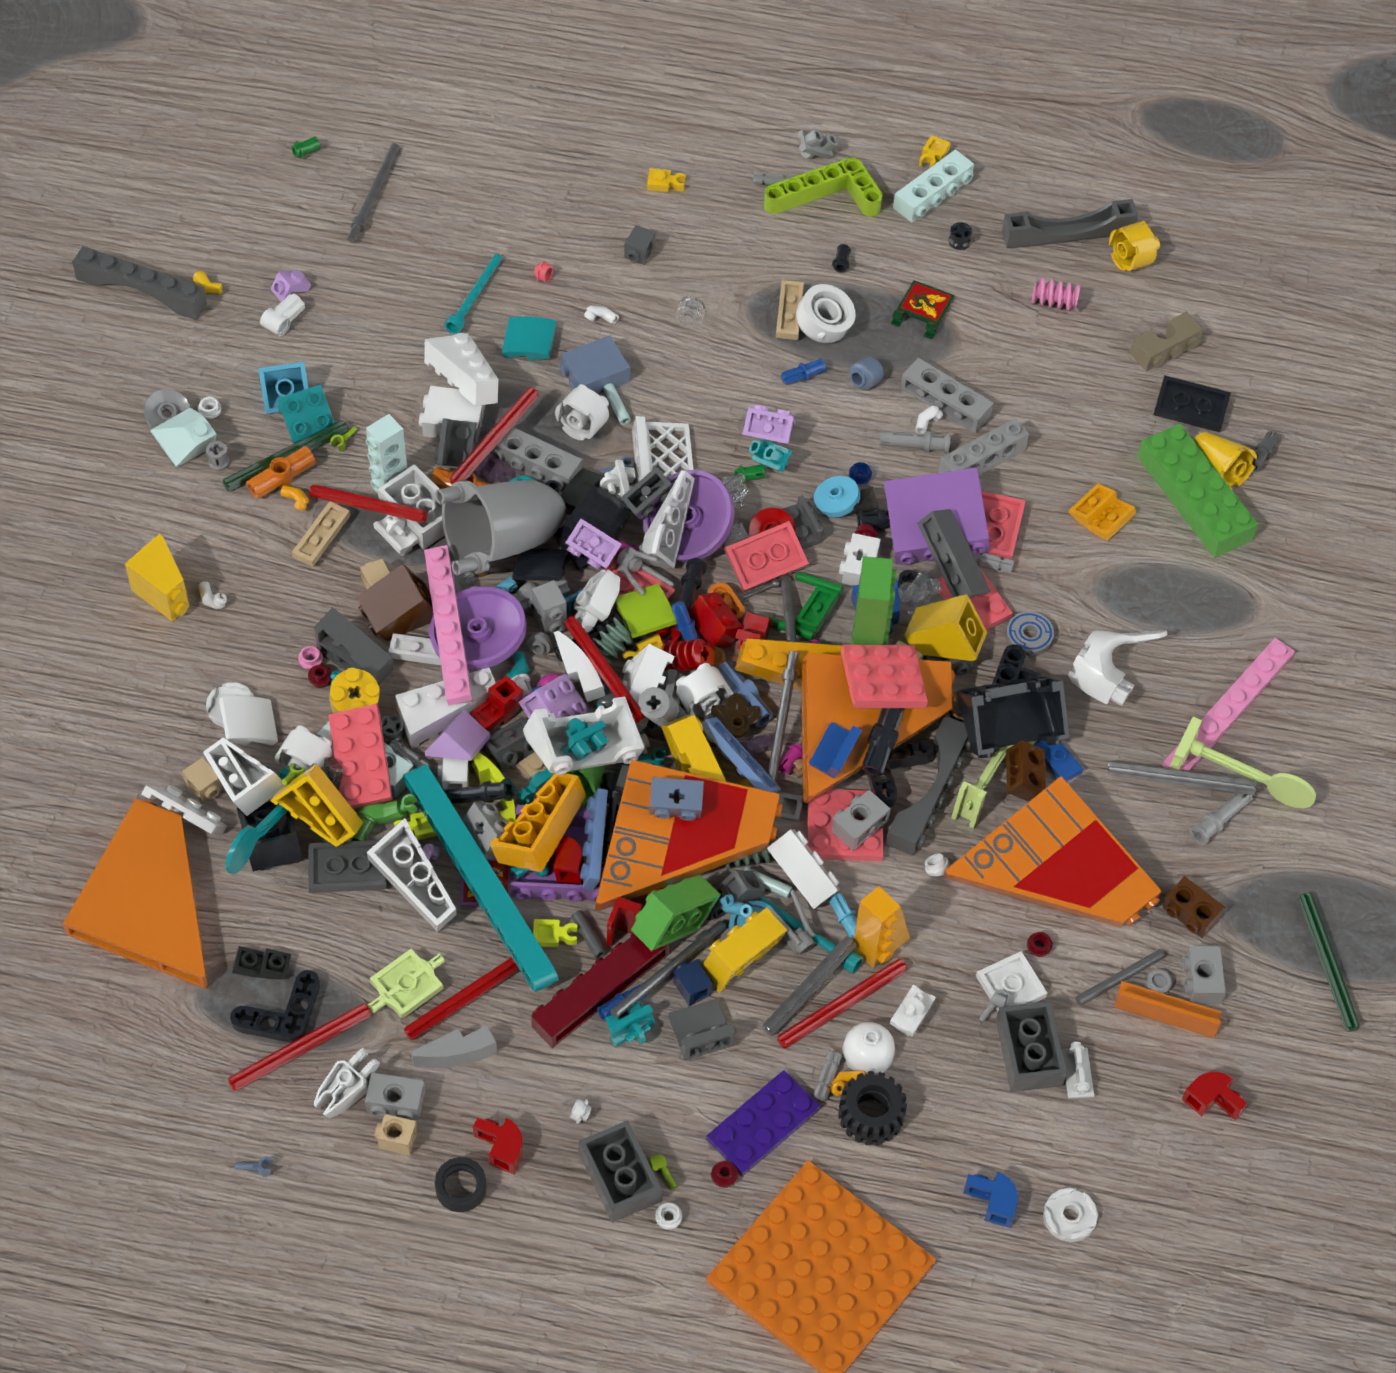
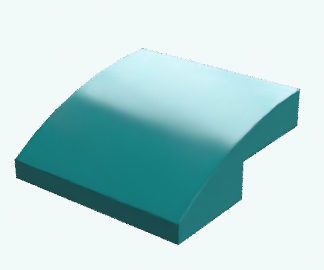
(529, 337)

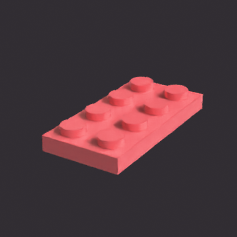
(362, 755)

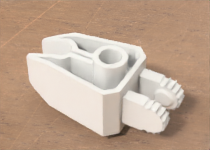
(597, 599)
(345, 1084)

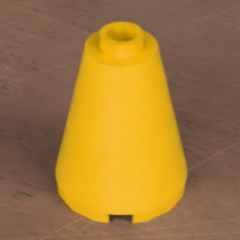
(1229, 458)

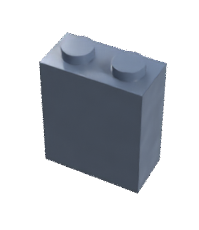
(595, 365)

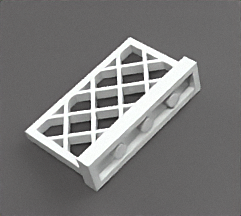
(642, 447)

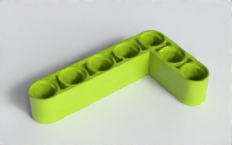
(824, 181)

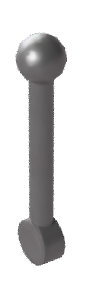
(775, 583)

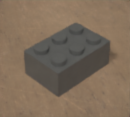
(1030, 1046)
(619, 1171)

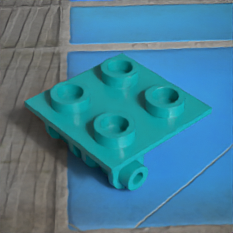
(305, 412)

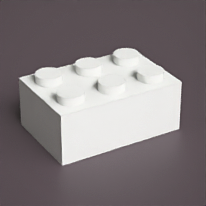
(417, 491)

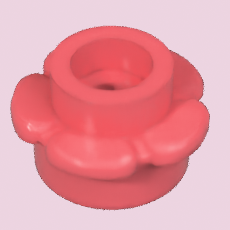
(543, 272)

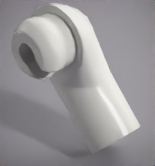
(603, 312)

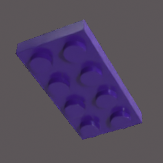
(763, 1122)

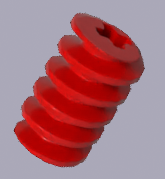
(688, 654)

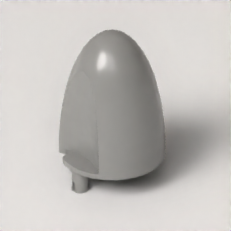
(497, 520)

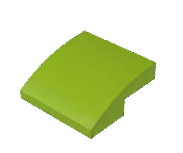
(645, 612)

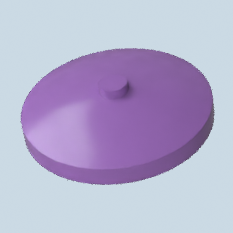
(707, 517)
(490, 625)

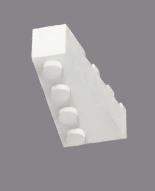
(464, 367)
(427, 710)
(411, 873)

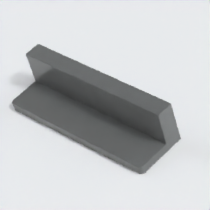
(953, 554)

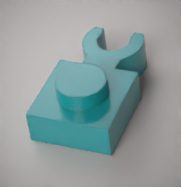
(537, 781)

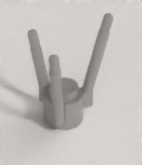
(630, 560)
(799, 940)

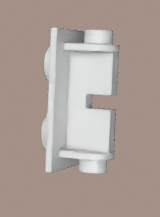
(1078, 1071)

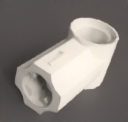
(280, 318)

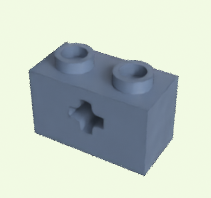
(688, 793)

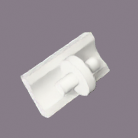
(618, 479)
(396, 534)
(912, 1011)

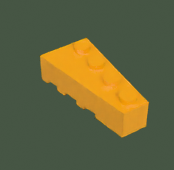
(769, 658)
(542, 824)
(879, 928)

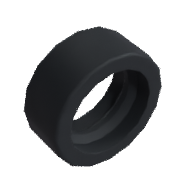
(455, 1165)

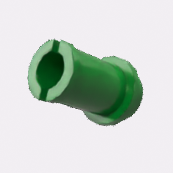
(301, 148)
(751, 472)

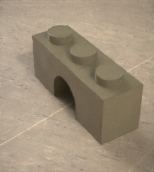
(1153, 351)

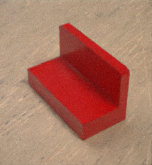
(622, 918)

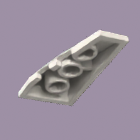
(666, 530)

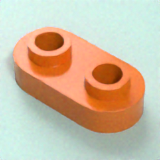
(729, 598)

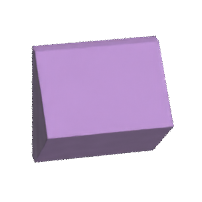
(460, 739)

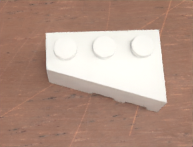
(645, 672)
(242, 776)
(804, 868)

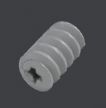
(658, 706)

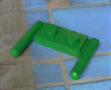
(816, 608)

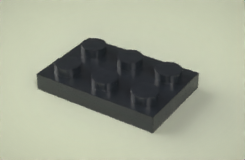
(1192, 403)

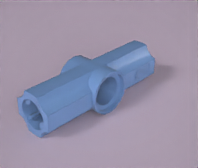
(747, 690)

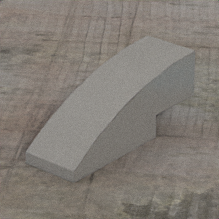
(455, 1049)

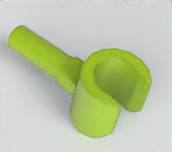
(342, 439)
(292, 774)
(658, 1162)

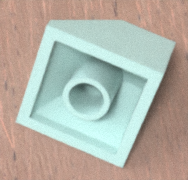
(184, 436)

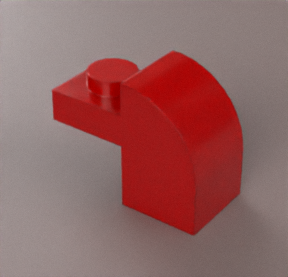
(753, 628)
(500, 705)
(567, 861)
(1212, 1089)
(506, 1142)

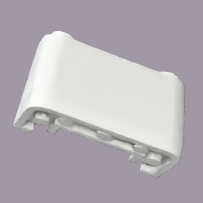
(548, 736)

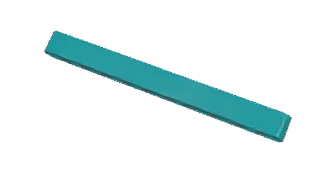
(481, 878)

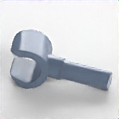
(626, 460)
(257, 1166)

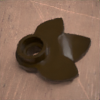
(736, 712)

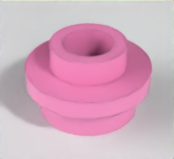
(310, 652)

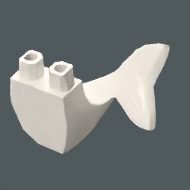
(1094, 666)

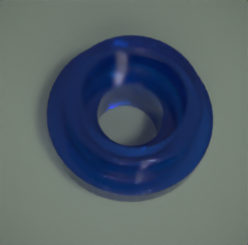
(860, 468)

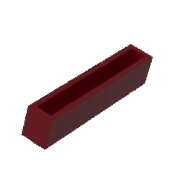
(597, 986)

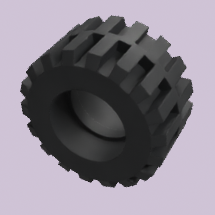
(878, 1089)

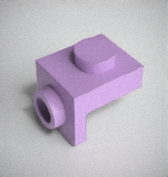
(289, 282)

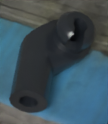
(609, 784)

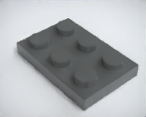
(343, 867)

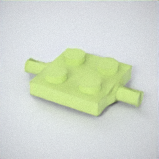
(406, 983)

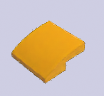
(1102, 512)

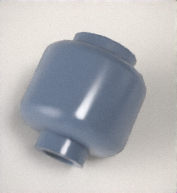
(866, 373)

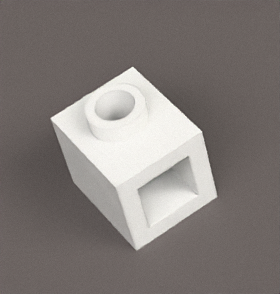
(454, 773)

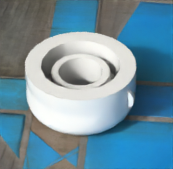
(830, 303)

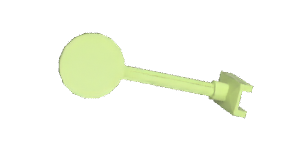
(1282, 786)
(971, 797)

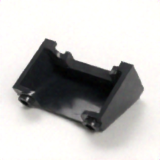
(1014, 712)

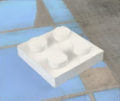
(1014, 978)

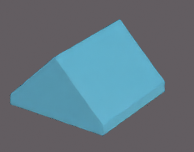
(281, 381)

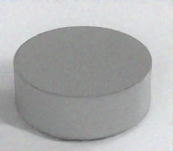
(1159, 981)

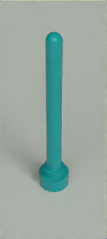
(455, 322)
(850, 964)

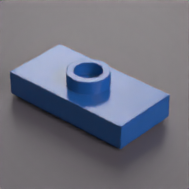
(1060, 761)

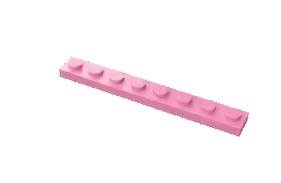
(448, 625)
(1237, 698)

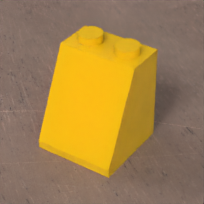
(157, 579)
(947, 629)

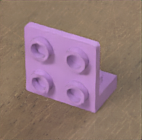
(769, 425)
(592, 544)
(557, 697)

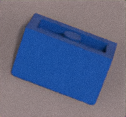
(834, 749)

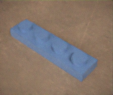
(735, 752)
(594, 845)

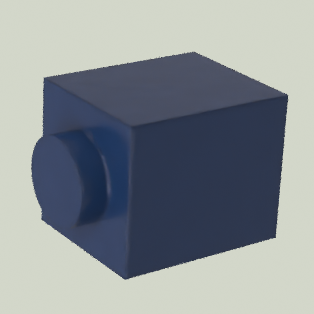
(692, 982)

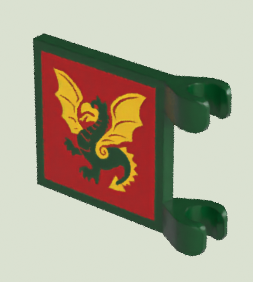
(925, 305)

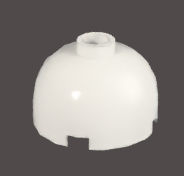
(869, 1048)

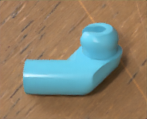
(735, 907)

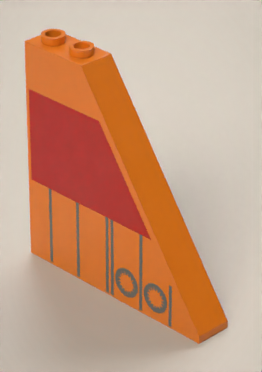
(660, 852)
(1059, 859)

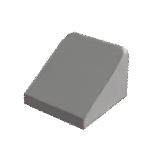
(791, 805)

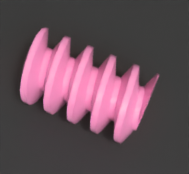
(1055, 294)

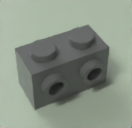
(648, 494)

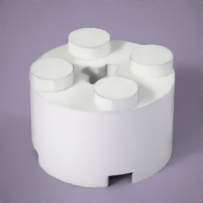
(582, 413)
(702, 691)
(304, 749)

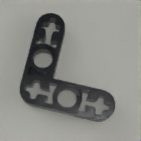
(916, 758)
(285, 1021)

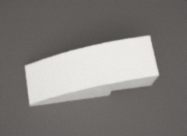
(579, 667)

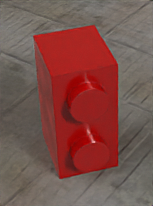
(715, 620)

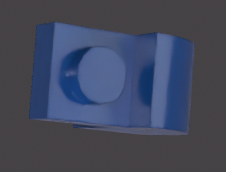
(1000, 1194)

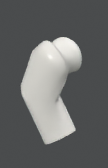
(932, 412)
(212, 600)

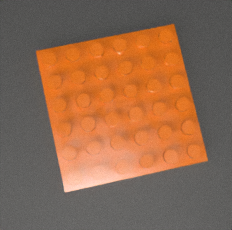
(820, 1271)

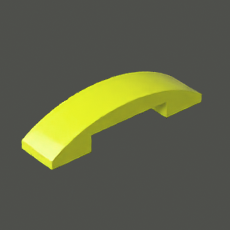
(488, 771)

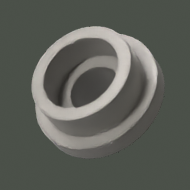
(539, 643)

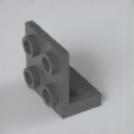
(456, 442)
(701, 1029)

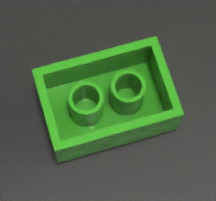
(675, 912)

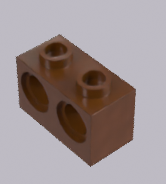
(1025, 770)
(1196, 903)

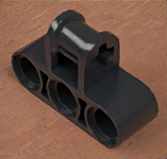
(1012, 669)

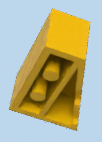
(691, 748)
(320, 805)
(742, 947)

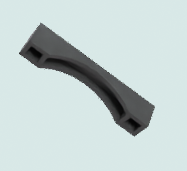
(1027, 229)
(177, 294)
(910, 824)

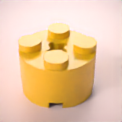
(1133, 246)
(353, 682)

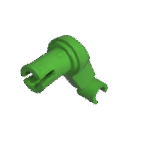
(383, 814)

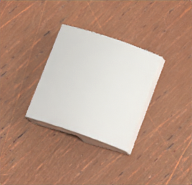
(248, 720)

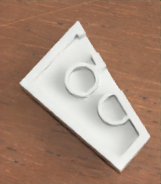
(192, 809)

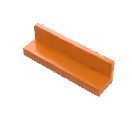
(1168, 1009)

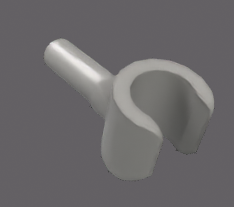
(998, 999)

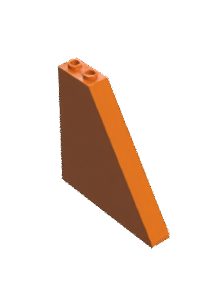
(828, 700)
(144, 897)

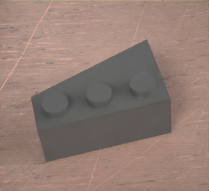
(350, 647)

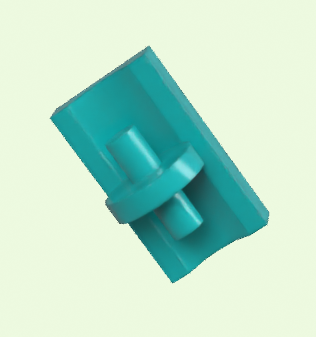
(770, 454)
(581, 735)
(632, 1026)

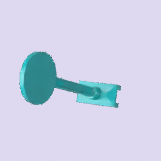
(245, 841)

